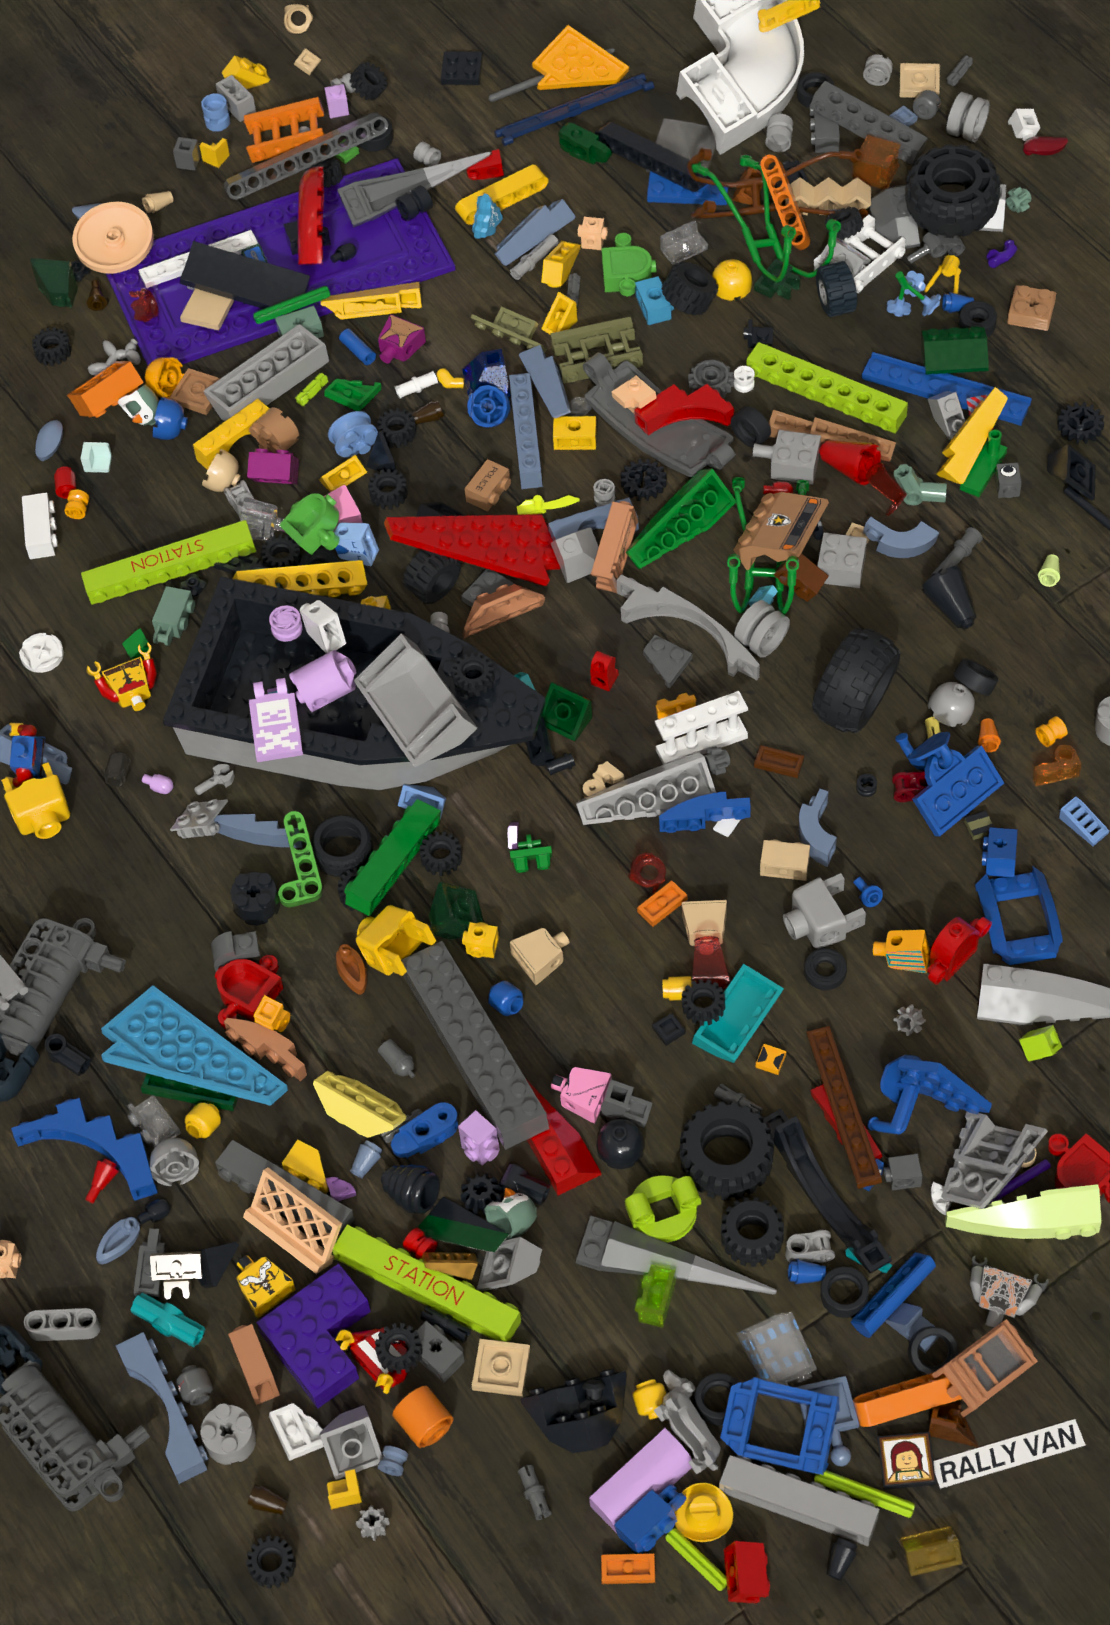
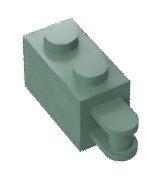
(172, 614)

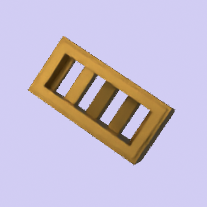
(455, 1264)

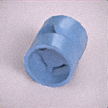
(215, 112)

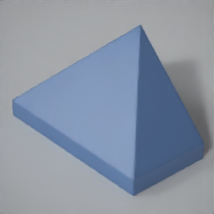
(427, 794)

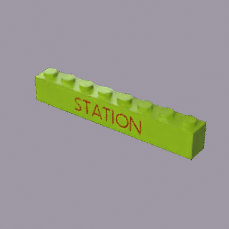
(168, 562)
(427, 1286)

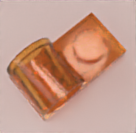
(1059, 769)

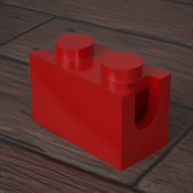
(746, 1572)

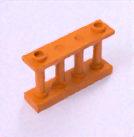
(279, 117)

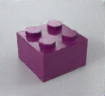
(273, 467)

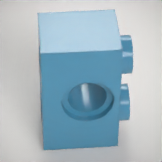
(652, 301)

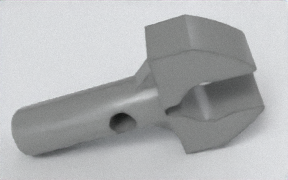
(217, 778)

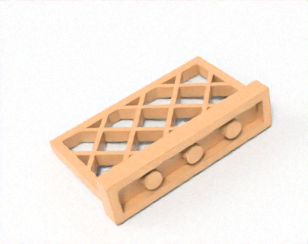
(286, 1232)

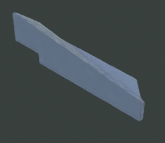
(534, 230)

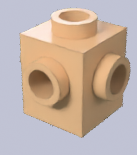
(592, 233)
(9, 1259)

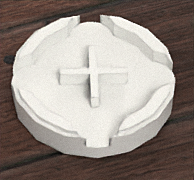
(41, 652)

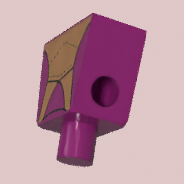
(400, 339)

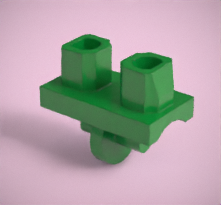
(541, 854)

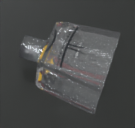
(260, 518)

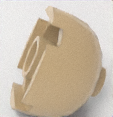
(222, 472)

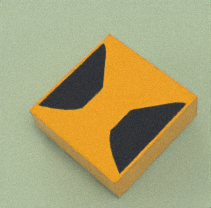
(771, 1059)

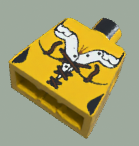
(263, 1284)

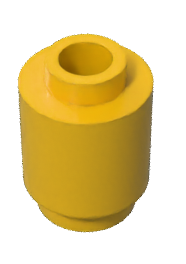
(675, 986)

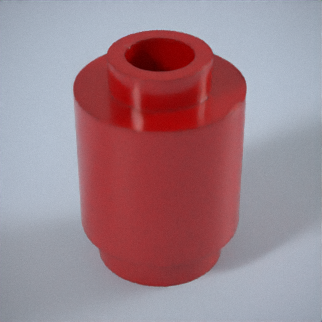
(64, 481)

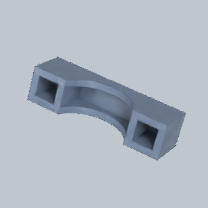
(593, 518)

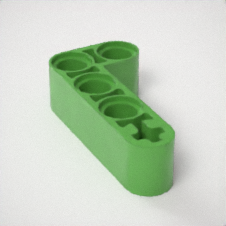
(300, 857)

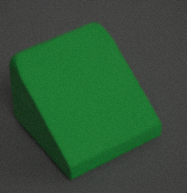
(131, 644)

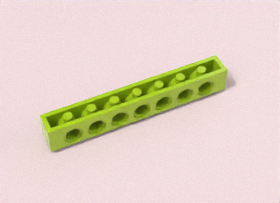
(827, 387)

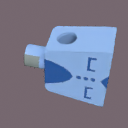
(356, 543)

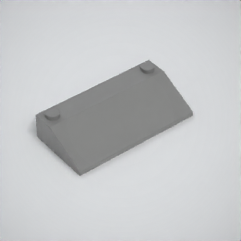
(414, 702)

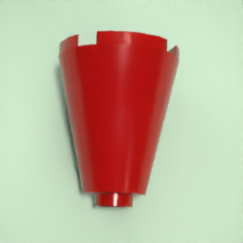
(851, 458)

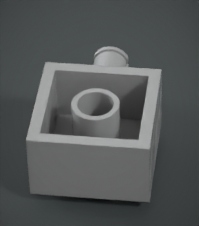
(792, 456)

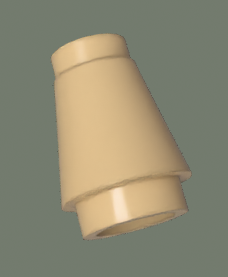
(157, 201)

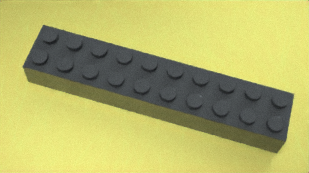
(475, 1045)

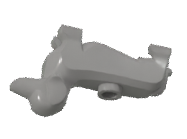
(687, 1422)

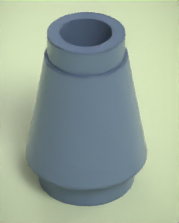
(365, 1159)

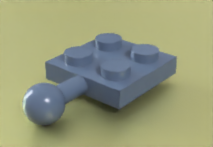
(845, 1419)

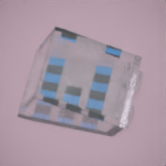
(778, 1349)

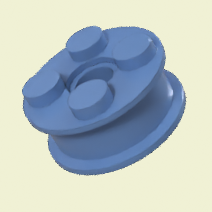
(352, 434)

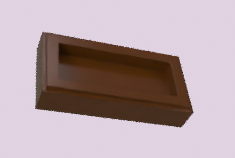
(779, 761)

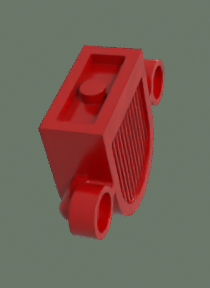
(955, 946)
(244, 986)
(1082, 1164)

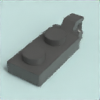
(143, 1278)

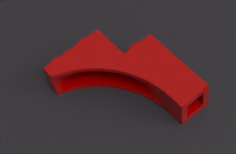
(675, 406)

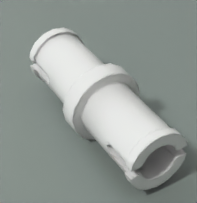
(416, 384)

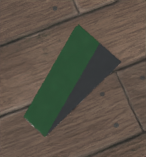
(459, 1226)

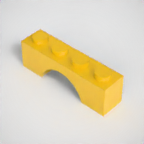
(228, 433)

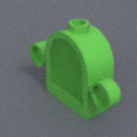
(625, 265)
(313, 522)

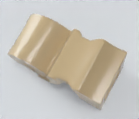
(605, 774)

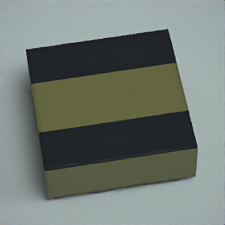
(978, 825)

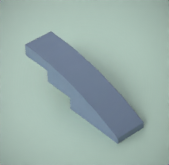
(247, 829)

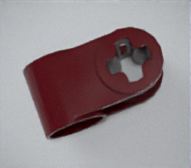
(912, 785)

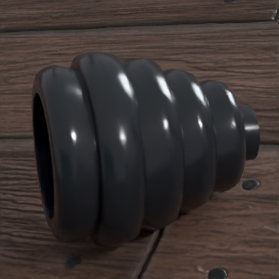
(411, 1187)

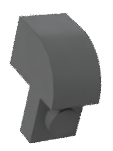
(229, 948)
(620, 1104)

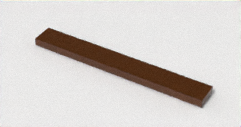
(844, 1107)

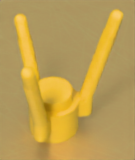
(948, 268)

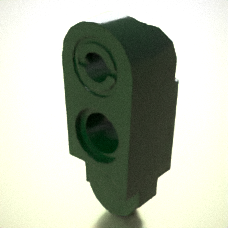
(583, 144)

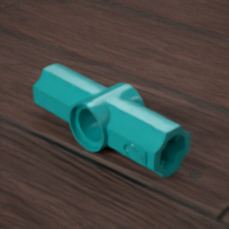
(167, 1319)

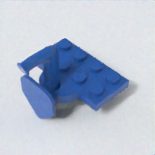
(953, 781)
(910, 1076)

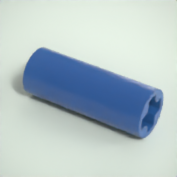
(357, 346)

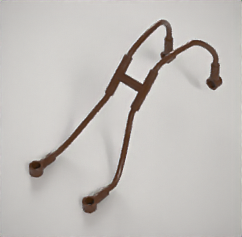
(709, 207)

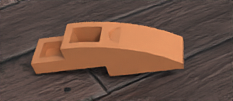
(263, 1041)

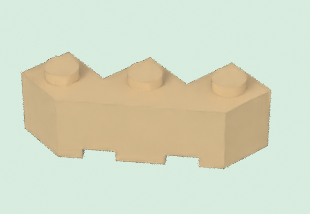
(830, 195)

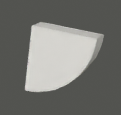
(940, 1204)

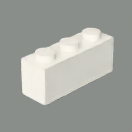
(39, 525)

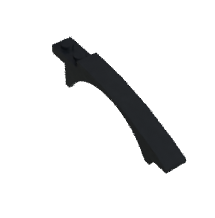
(801, 1163)

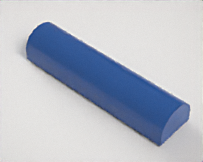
(893, 1294)

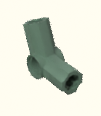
(917, 489)

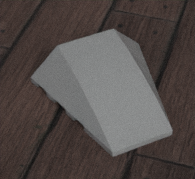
(987, 1160)

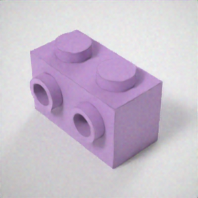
(479, 1138)

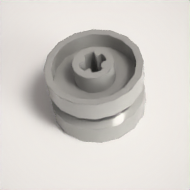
(968, 117)
(762, 628)

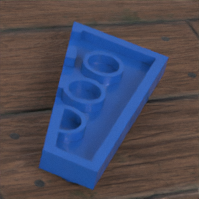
(666, 191)

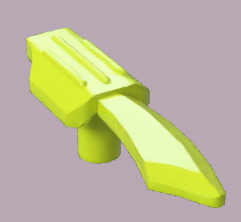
(537, 505)

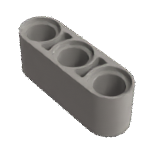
(52, 1318)

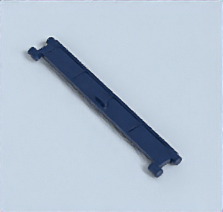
(572, 108)

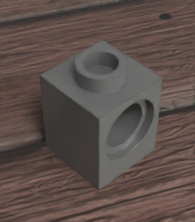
(903, 1172)

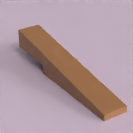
(828, 431)

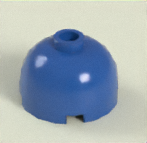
(488, 406)
(169, 419)

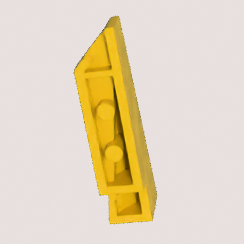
(375, 301)
(970, 438)

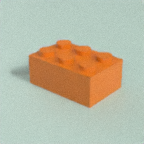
(105, 389)

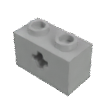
(238, 99)

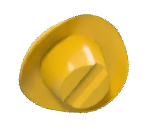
(704, 1514)

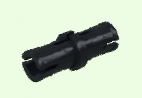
(446, 1323)

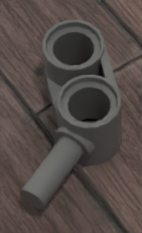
(938, 246)

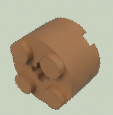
(274, 431)

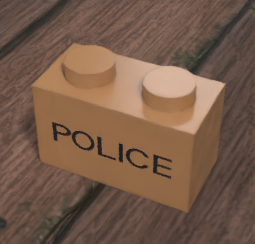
(487, 485)

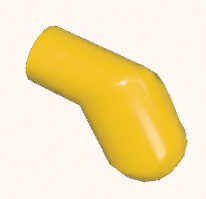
(448, 381)

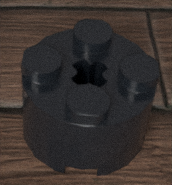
(255, 897)

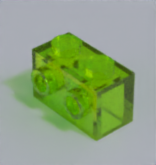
(656, 1296)

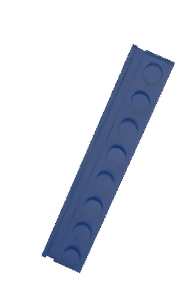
(912, 379)

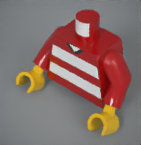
(364, 1353)

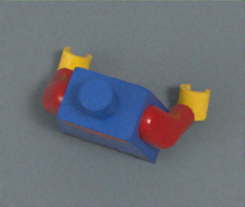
(26, 754)

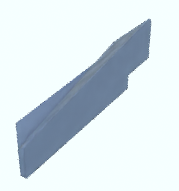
(547, 380)
(56, 758)

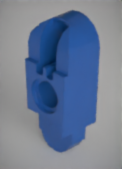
(407, 1140)

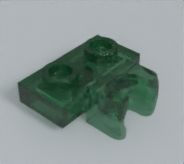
(769, 288)

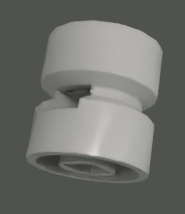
(779, 132)

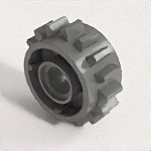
(714, 374)

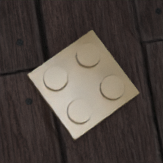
(917, 78)
(501, 1367)

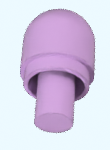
(158, 783)

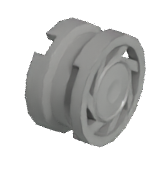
(877, 70)

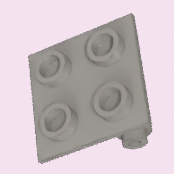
(199, 819)

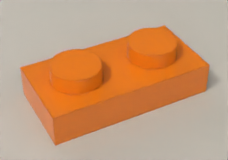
(662, 903)
(628, 1568)

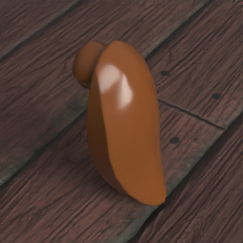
(351, 968)

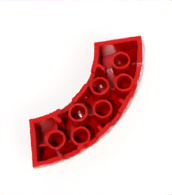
(311, 217)

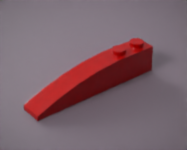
(562, 1151)

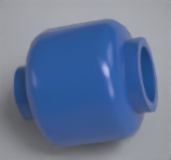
(505, 998)

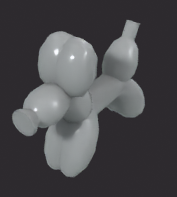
(129, 353)

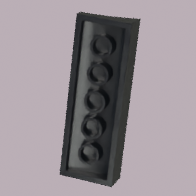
(241, 277)

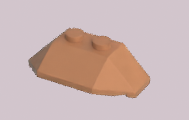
(500, 607)

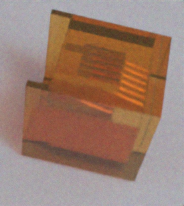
(878, 163)

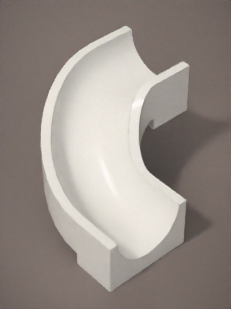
(750, 74)

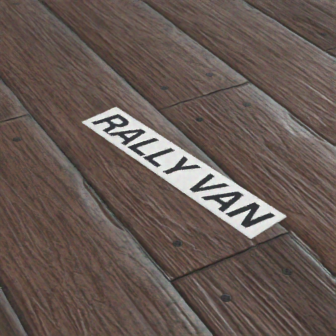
(1008, 1453)

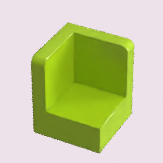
(1040, 1043)

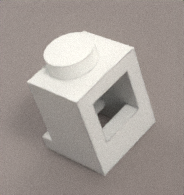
(1024, 123)

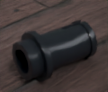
(560, 764)

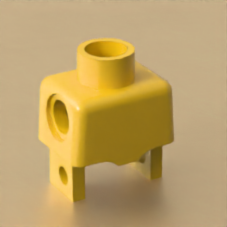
(38, 805)
(391, 938)

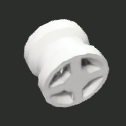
(744, 373)

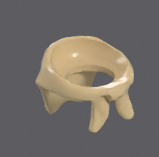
(290, 27)

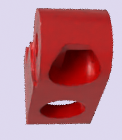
(486, 168)
(604, 668)

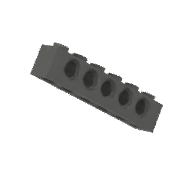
(866, 120)

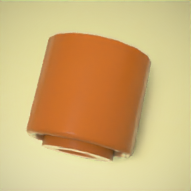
(423, 1417)

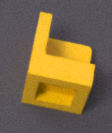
(215, 154)
(344, 1491)

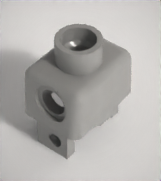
(818, 915)

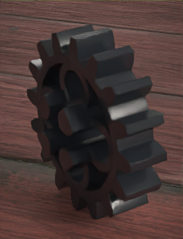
(633, 478)

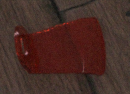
(880, 480)
(709, 962)

